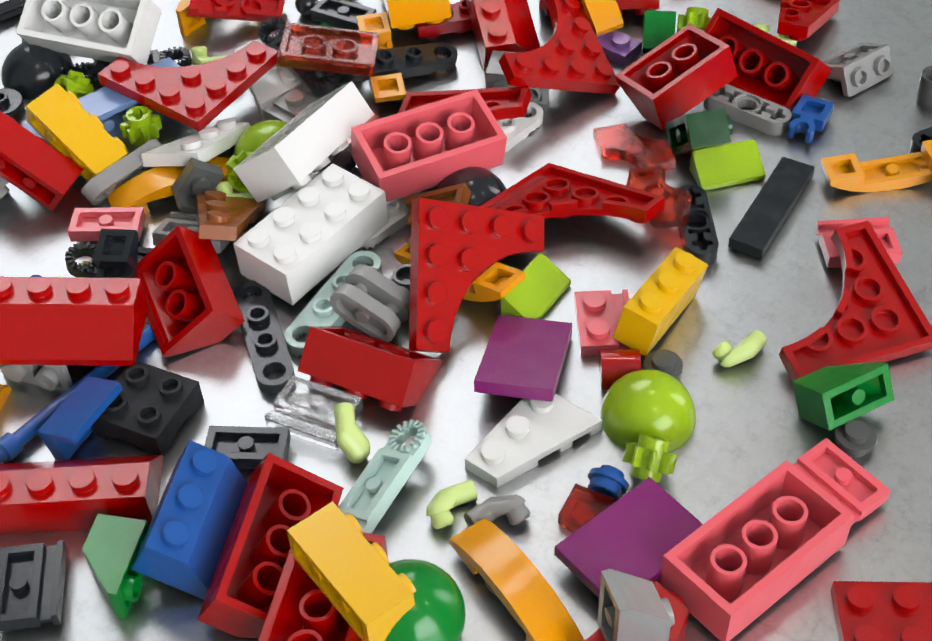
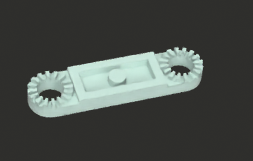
(319, 309)
(386, 475)

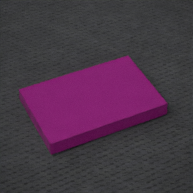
(523, 358)
(628, 536)

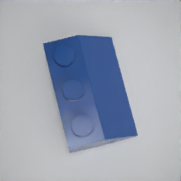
(192, 520)

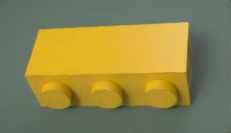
(73, 131)
(660, 301)
(351, 572)

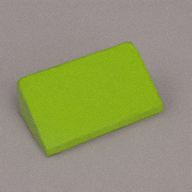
(727, 165)
(537, 291)

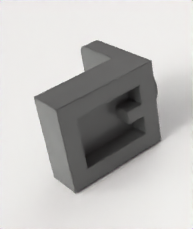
(195, 180)

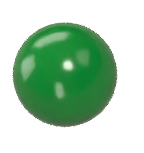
(438, 606)

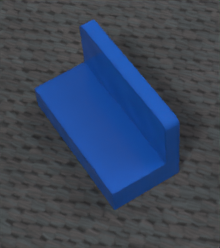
(75, 416)

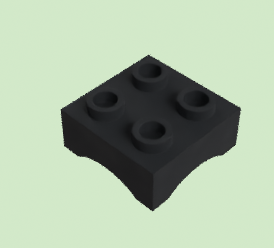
(149, 408)

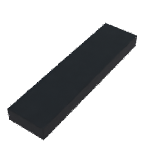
(771, 207)

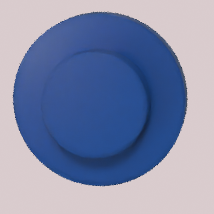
(608, 481)

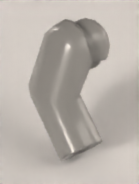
(497, 506)

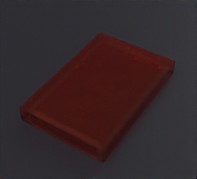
(328, 49)

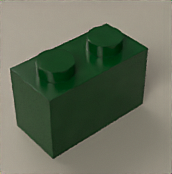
(699, 131)

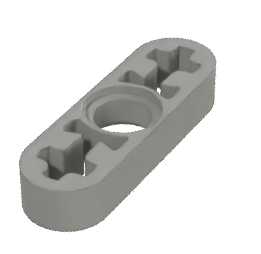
(766, 116)
(108, 180)

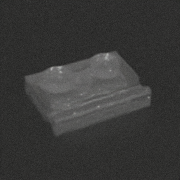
(309, 410)

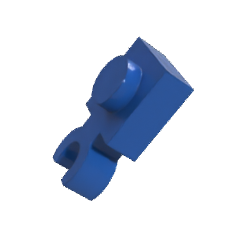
(810, 115)

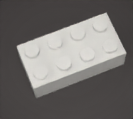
(92, 27)
(304, 144)
(311, 233)

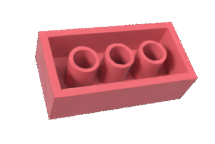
(427, 144)
(755, 550)

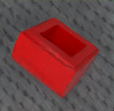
(617, 363)

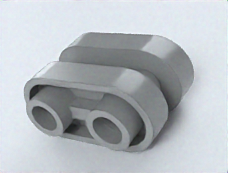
(372, 302)

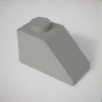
(632, 609)

